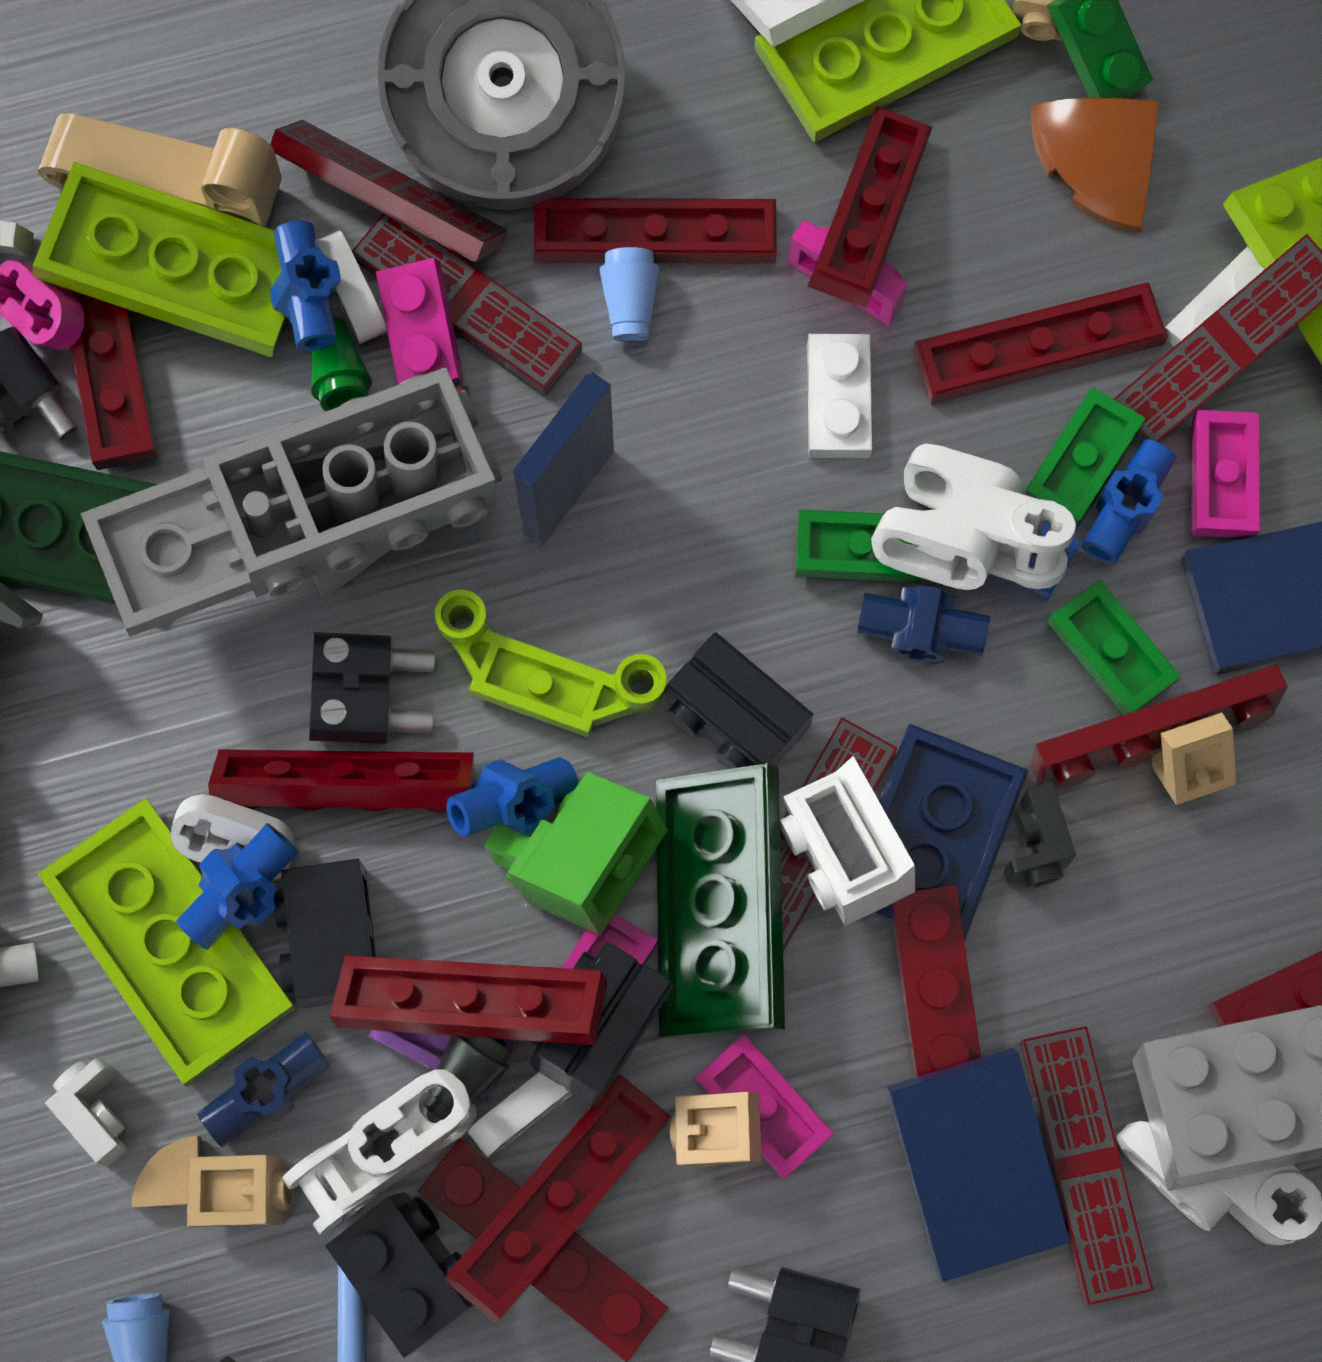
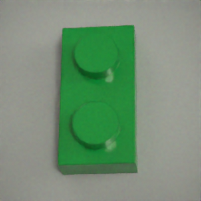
(1101, 47)
(1086, 454)
(841, 547)
(1113, 648)

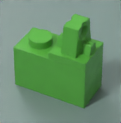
(588, 854)

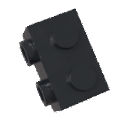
(401, 1270)

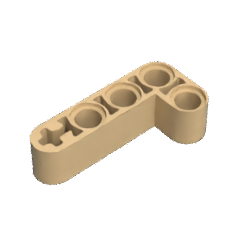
(231, 178)

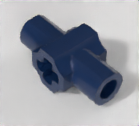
(923, 624)
(234, 1110)

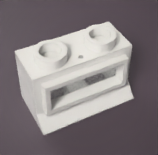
(848, 843)

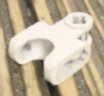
(975, 526)
(353, 1160)
(1245, 1197)

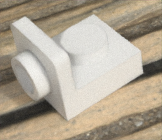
(94, 1124)

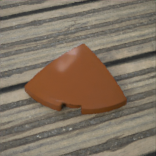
(1100, 152)

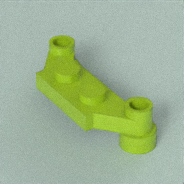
(541, 681)

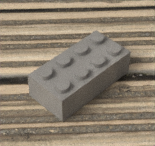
(1235, 1097)

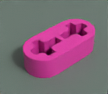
(30, 314)

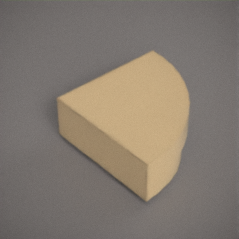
(165, 1175)

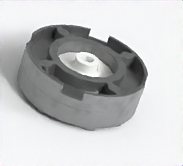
(512, 140)

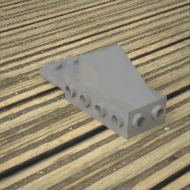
(298, 504)

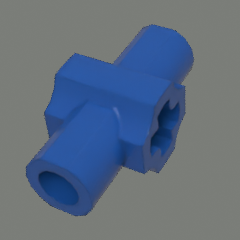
(305, 285)
(1139, 480)
(511, 796)
(237, 886)

